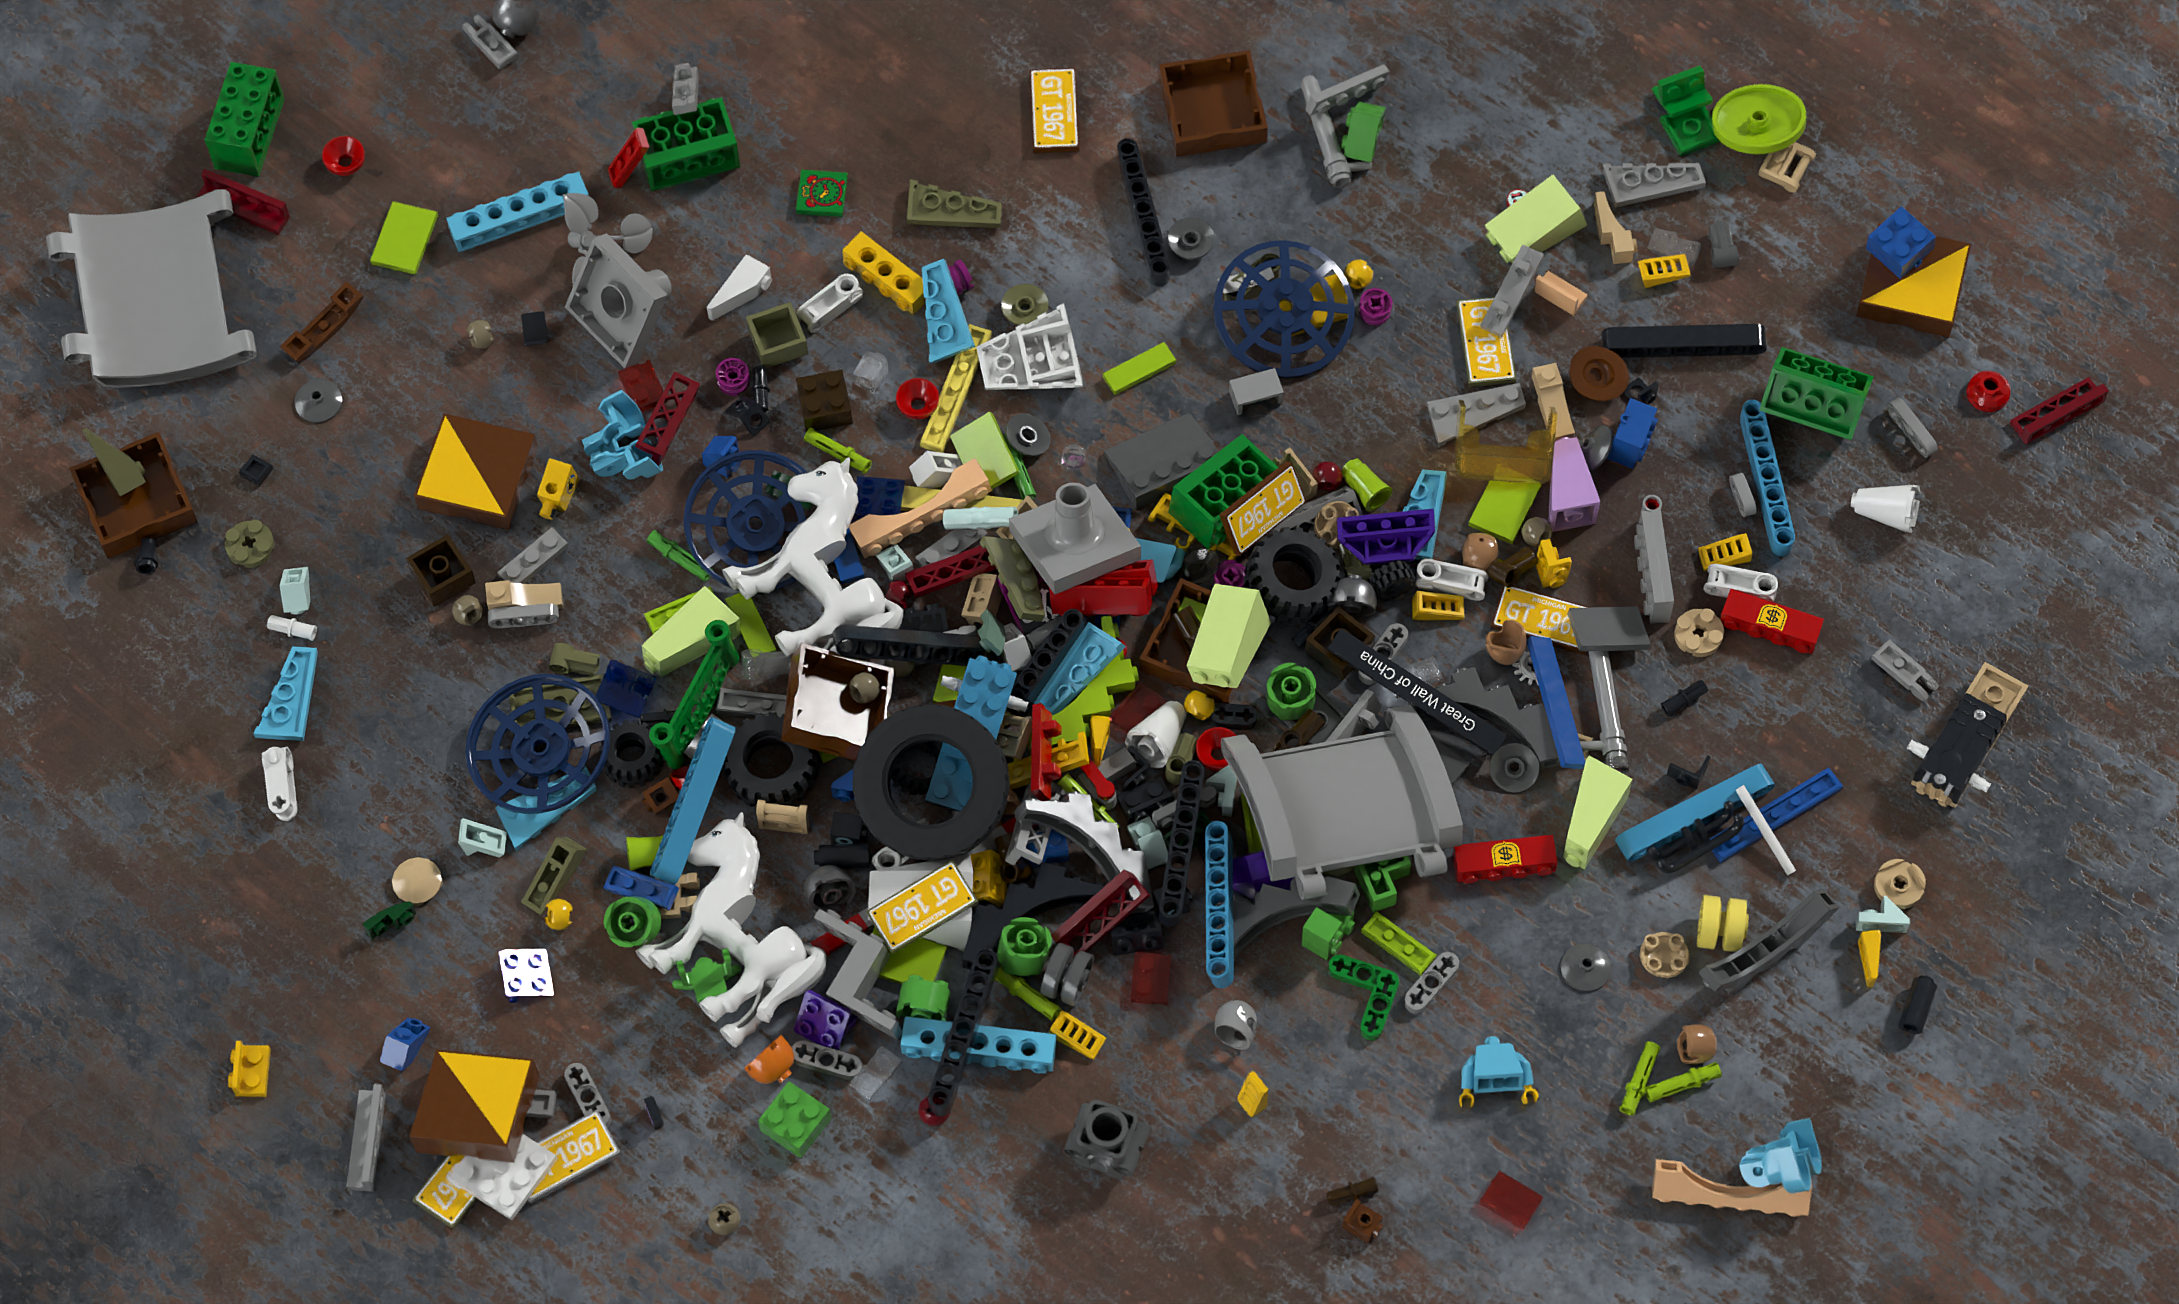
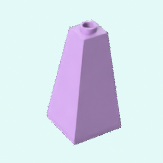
(1572, 490)

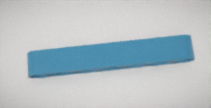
(1764, 487)
(692, 801)
(1705, 805)
(1222, 914)

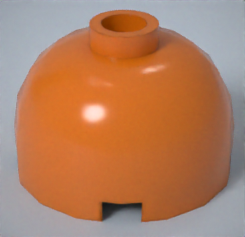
(772, 1062)

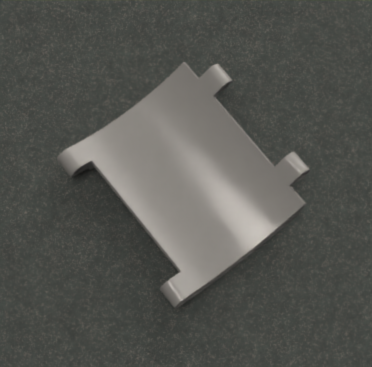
(150, 294)
(1349, 801)

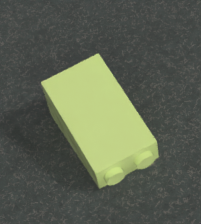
(1536, 220)
(684, 635)
(1228, 636)
(1597, 805)

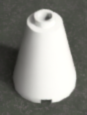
(1889, 505)
(1158, 733)

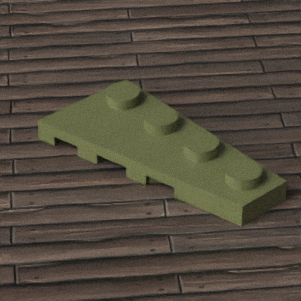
(942, 208)
(1017, 575)

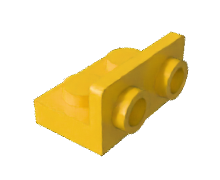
(1550, 568)
(987, 879)
(249, 1070)

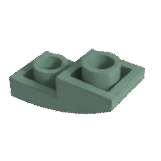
(991, 633)

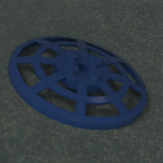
(1278, 320)
(742, 511)
(531, 735)

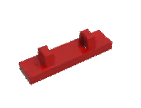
(1042, 768)

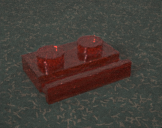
(641, 385)
(1136, 707)
(1150, 978)
(1511, 1200)

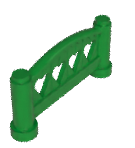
(667, 736)

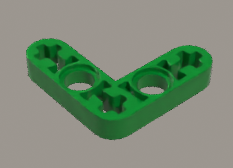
(1373, 984)

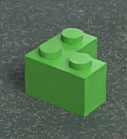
(1364, 126)
(1377, 880)
(1324, 932)

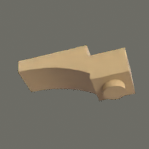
(1612, 232)
(1551, 394)
(511, 594)

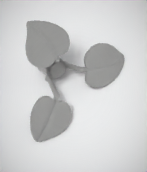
(583, 210)

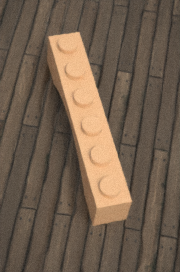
(877, 532)
(1678, 1183)

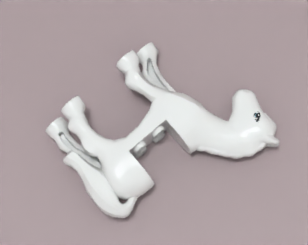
(808, 552)
(773, 968)

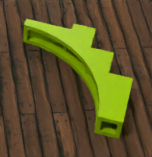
(1095, 698)

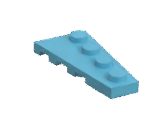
(946, 321)
(1428, 494)
(1080, 666)
(290, 701)
(526, 826)

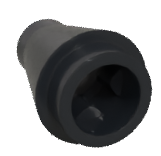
(146, 559)

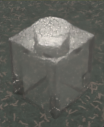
(871, 371)

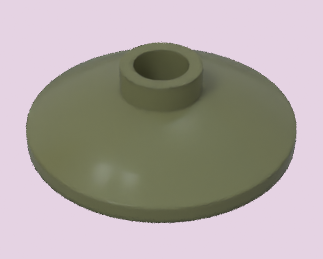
(1024, 296)

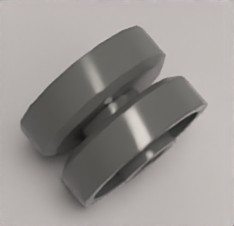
(1067, 974)

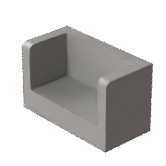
(1255, 388)

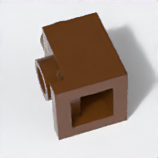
(664, 786)
(1364, 1231)

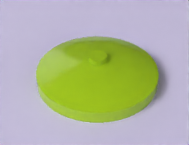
(1759, 119)

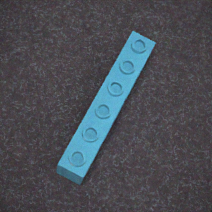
(510, 220)
(992, 1037)

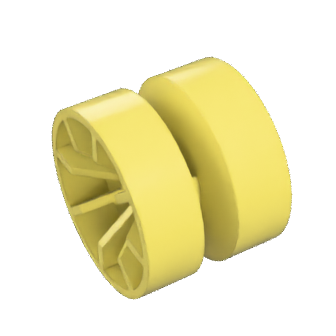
(1729, 924)

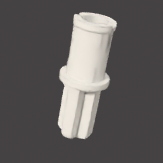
(292, 627)

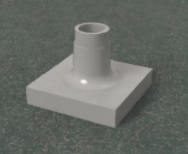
(617, 300)
(1074, 537)

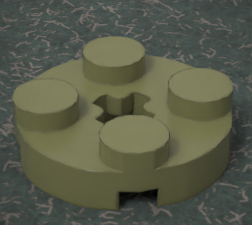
(251, 531)

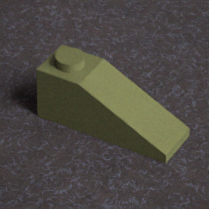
(118, 466)
(553, 873)

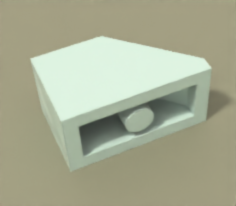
(295, 590)

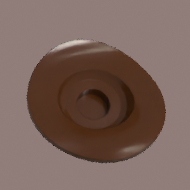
(1598, 373)

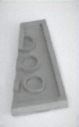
(1641, 183)
(1480, 409)

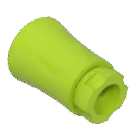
(1367, 486)
(642, 851)

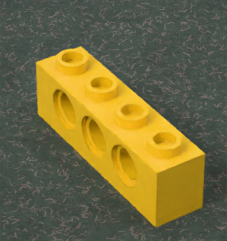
(863, 249)

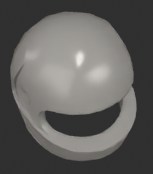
(1234, 1017)

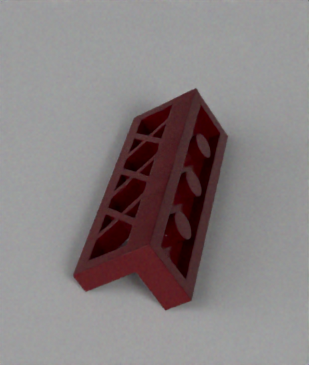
(248, 203)
(2061, 414)
(674, 423)
(949, 571)
(1096, 906)

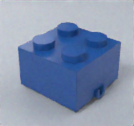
(1901, 242)
(1633, 433)

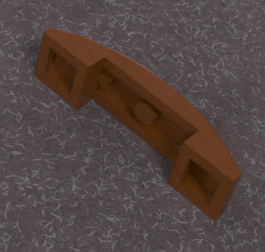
(324, 325)

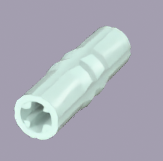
(978, 518)

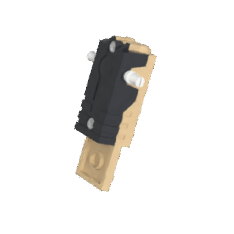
(1967, 737)

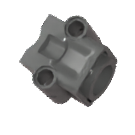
(1114, 1157)

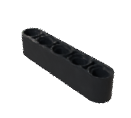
(1046, 651)

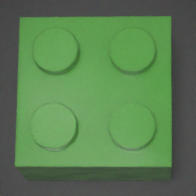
(794, 1119)

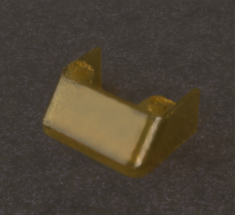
(1504, 462)

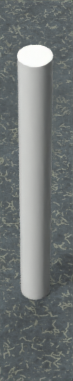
(1765, 830)

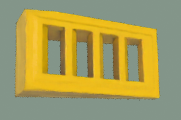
(1654, 263)
(1723, 545)
(1437, 613)
(1099, 736)
(1869, 951)
(1064, 1038)
(1253, 1095)

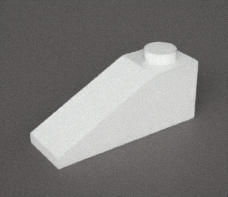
(741, 287)

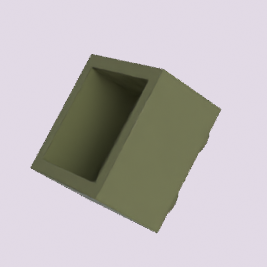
(777, 335)

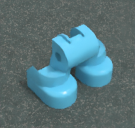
(603, 447)
(1786, 1160)

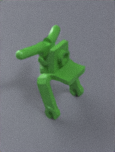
(706, 976)

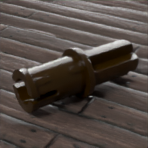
(1352, 1191)

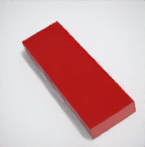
(628, 158)

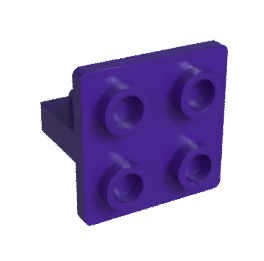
(823, 1020)

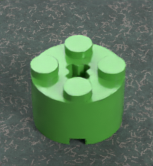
(1292, 678)
(646, 918)
(1024, 947)
(923, 999)

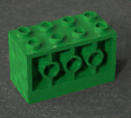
(244, 119)
(688, 145)
(1816, 393)
(1215, 487)

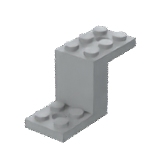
(859, 972)

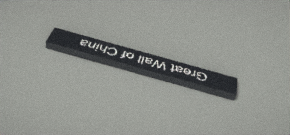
(1416, 692)

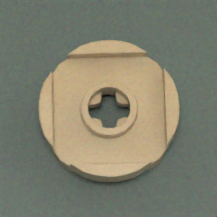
(1704, 620)
(1904, 871)

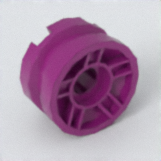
(960, 277)
(1378, 314)
(730, 368)
(1227, 569)

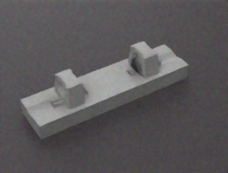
(685, 89)
(1512, 291)
(1365, 709)

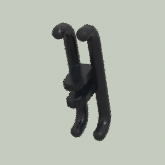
(1698, 840)

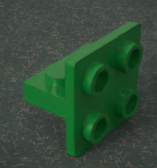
(1683, 92)

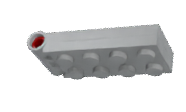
(1654, 561)

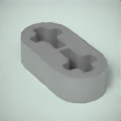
(1742, 494)

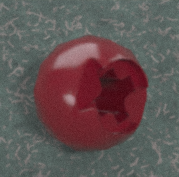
(1327, 476)
(898, 593)
(927, 1116)

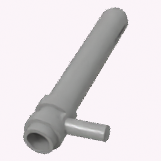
(1334, 161)
(1612, 736)

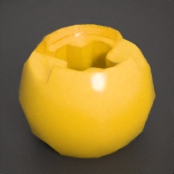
(1358, 274)
(1199, 705)
(558, 914)

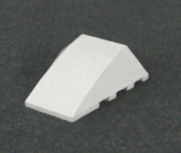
(1032, 356)
(889, 881)

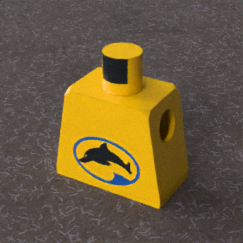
(556, 487)

